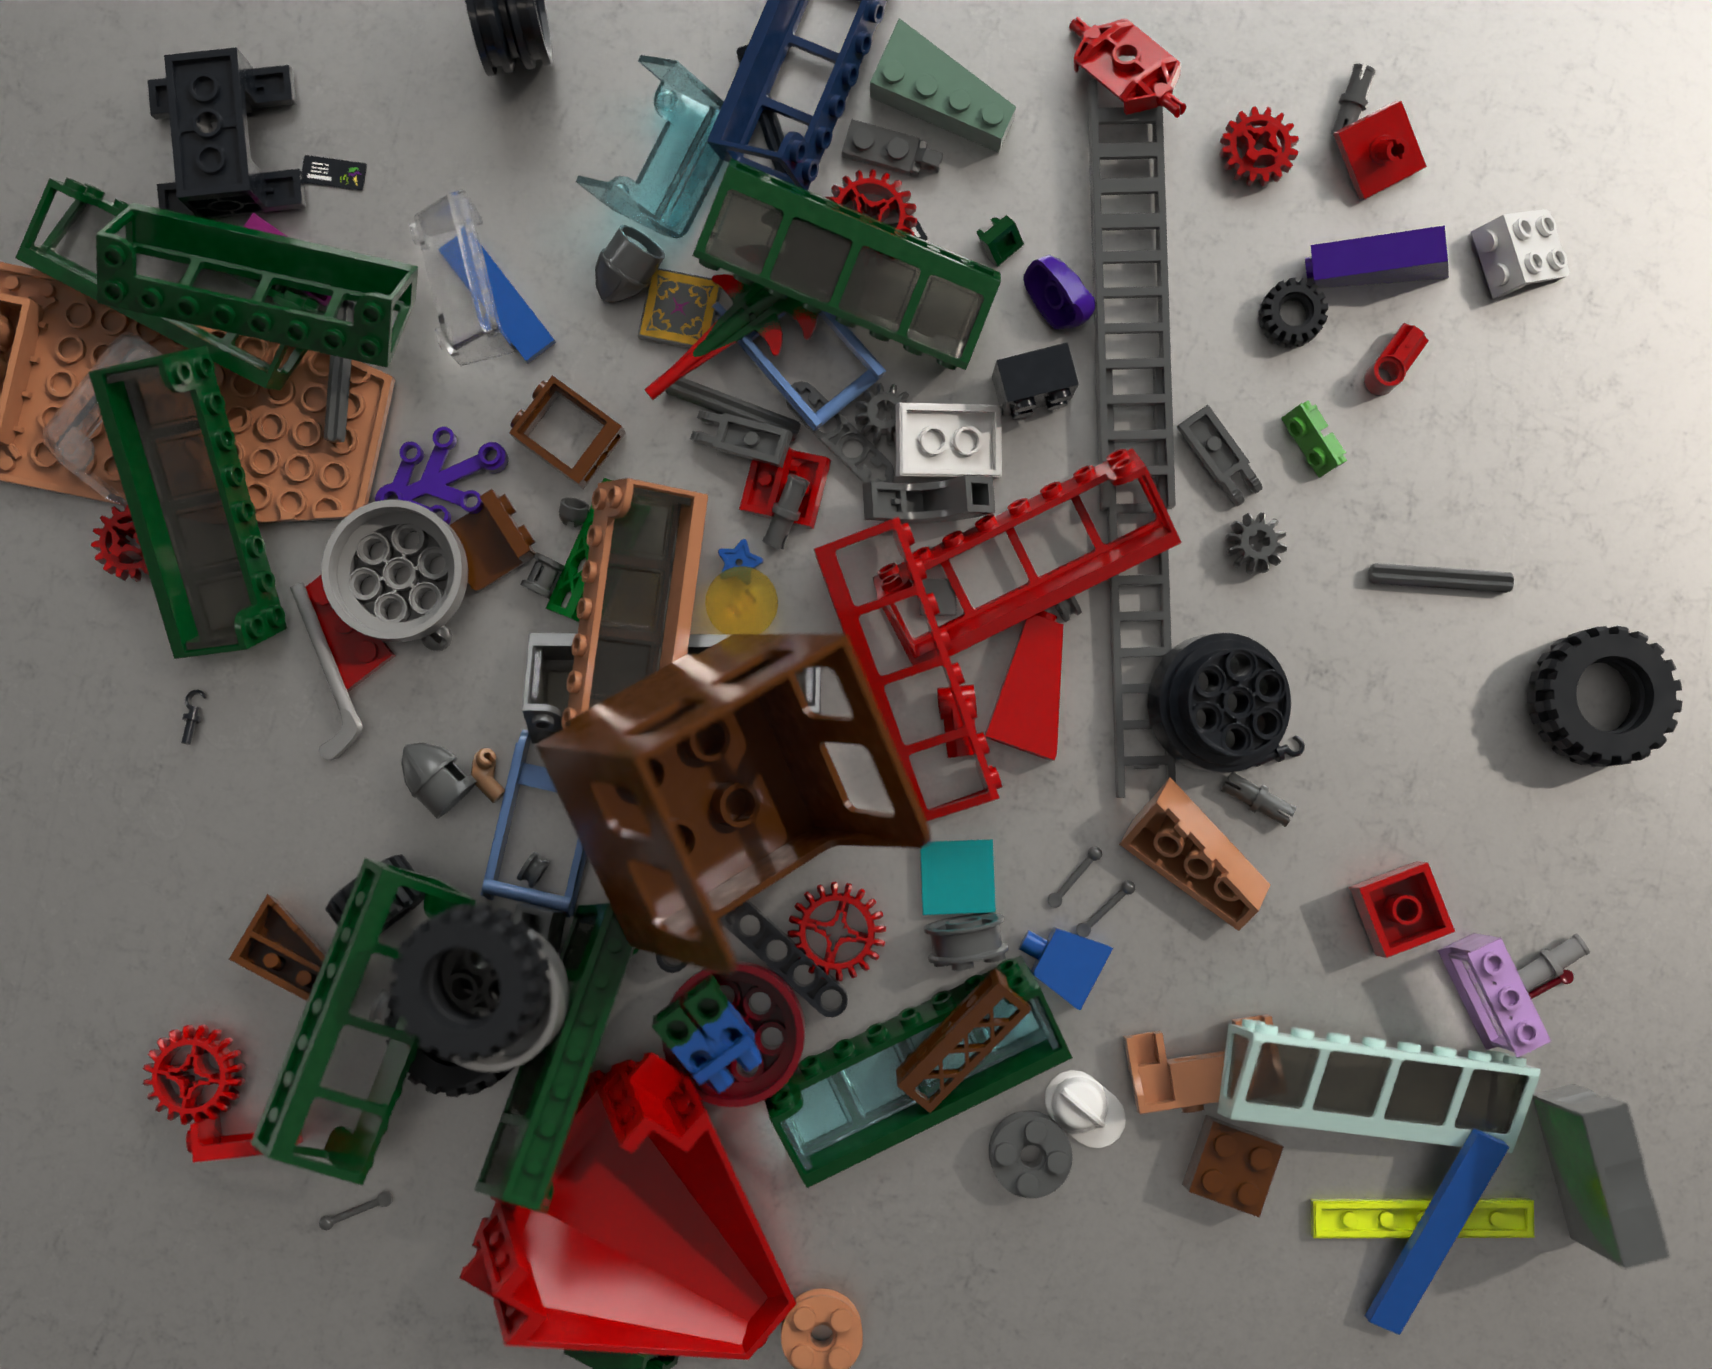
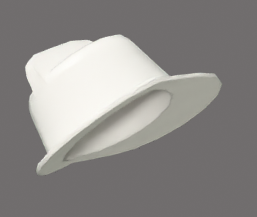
(1085, 1109)

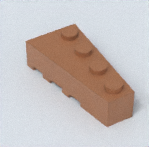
(1195, 856)

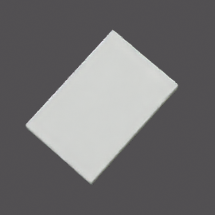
(948, 440)

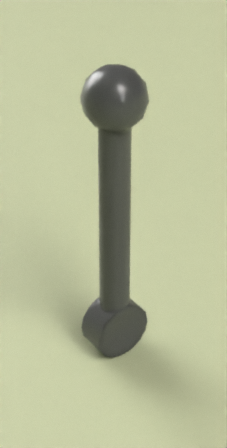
(1055, 899)
(1084, 929)
(383, 1199)

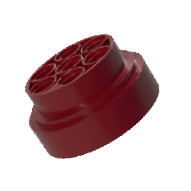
(777, 1061)

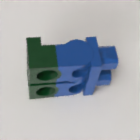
(707, 1034)

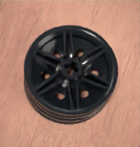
(510, 31)

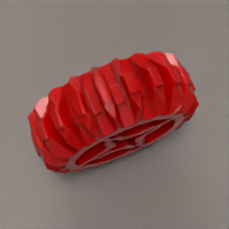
(881, 209)
(845, 900)
(186, 1103)

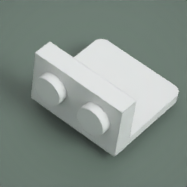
(1520, 251)

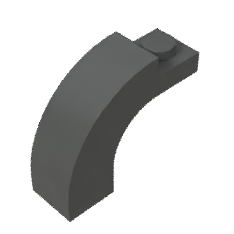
(931, 501)

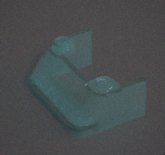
(680, 162)

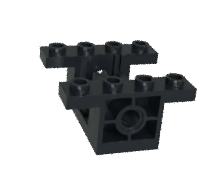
(216, 166)

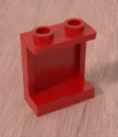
(209, 1144)

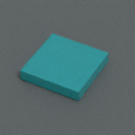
(957, 877)

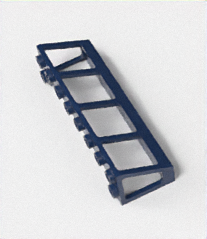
(757, 75)

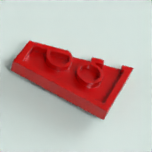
(353, 651)

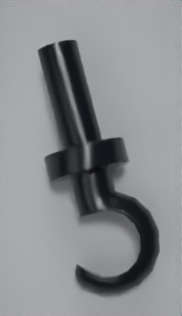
(192, 717)
(1280, 751)

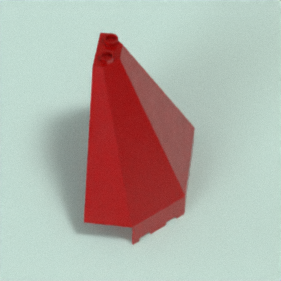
(641, 1235)

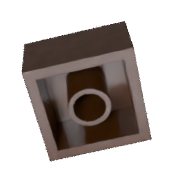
(1232, 1166)

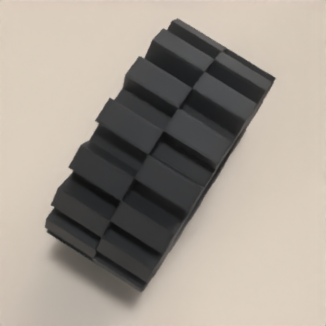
(1312, 303)

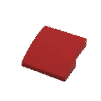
(767, 482)

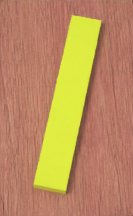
(1400, 1217)

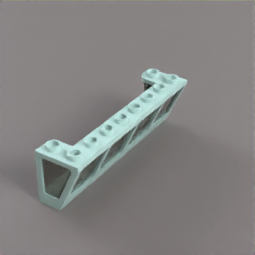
(1372, 1086)

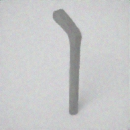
(351, 722)

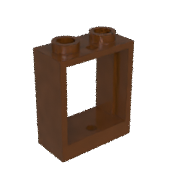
(595, 454)

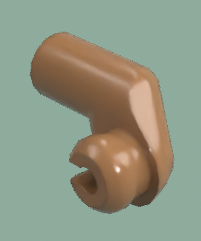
(483, 771)

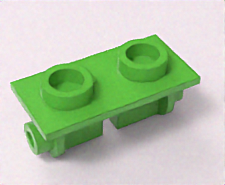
(1305, 426)

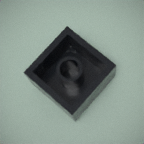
(1035, 380)

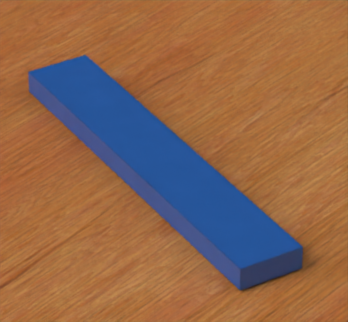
(1436, 1231)

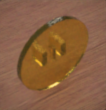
(741, 601)

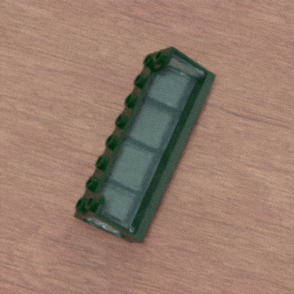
(848, 1099)

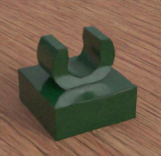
(1001, 240)

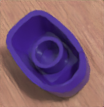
(1058, 293)

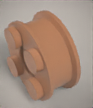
(825, 1308)

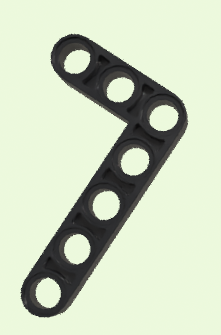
(784, 967)

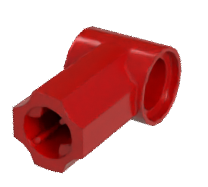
(1395, 359)
(951, 719)

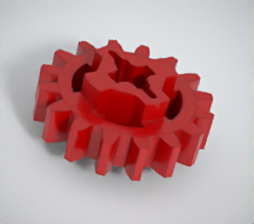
(1272, 156)
(116, 548)

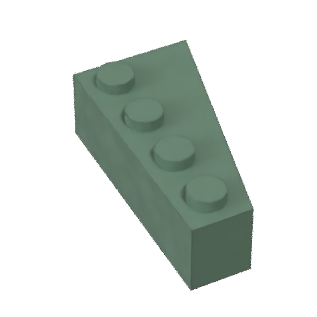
(939, 90)

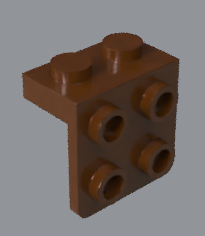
(493, 541)

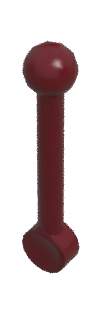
(1565, 978)

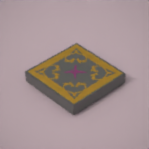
(678, 308)

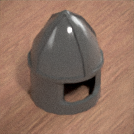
(624, 267)
(434, 777)

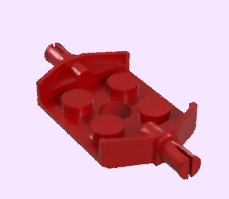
(1138, 83)

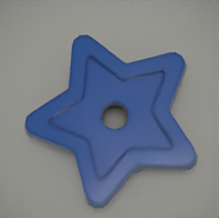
(741, 552)

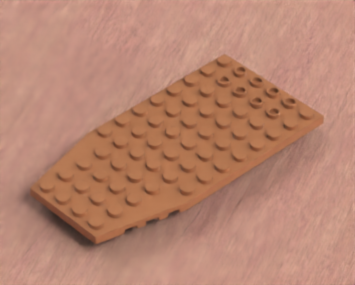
(290, 470)

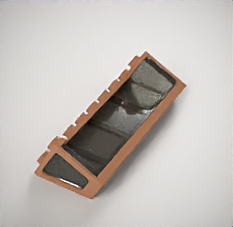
(635, 587)

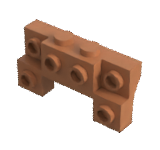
(1174, 1082)

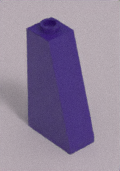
(1380, 259)

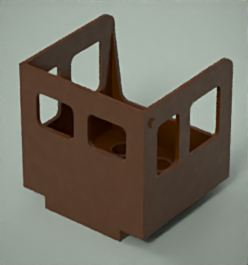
(721, 786)

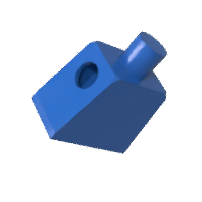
(1066, 962)

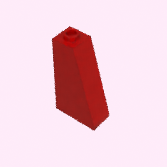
(1030, 693)

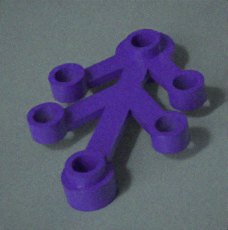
(434, 480)

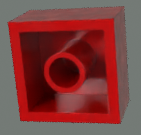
(1402, 909)

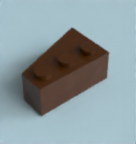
(280, 950)

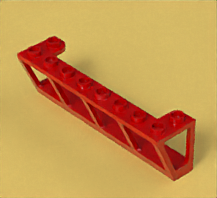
(1039, 591)
(849, 616)

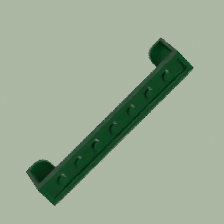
(368, 280)
(221, 350)
(322, 1023)

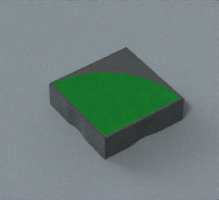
(1600, 1175)

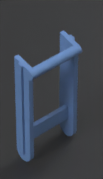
(835, 405)
(535, 777)

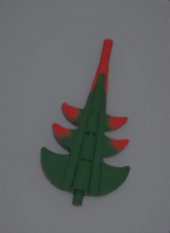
(751, 311)

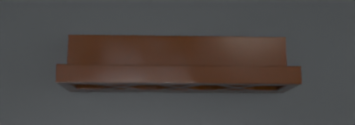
(952, 1031)

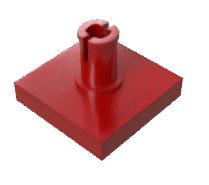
(1380, 149)

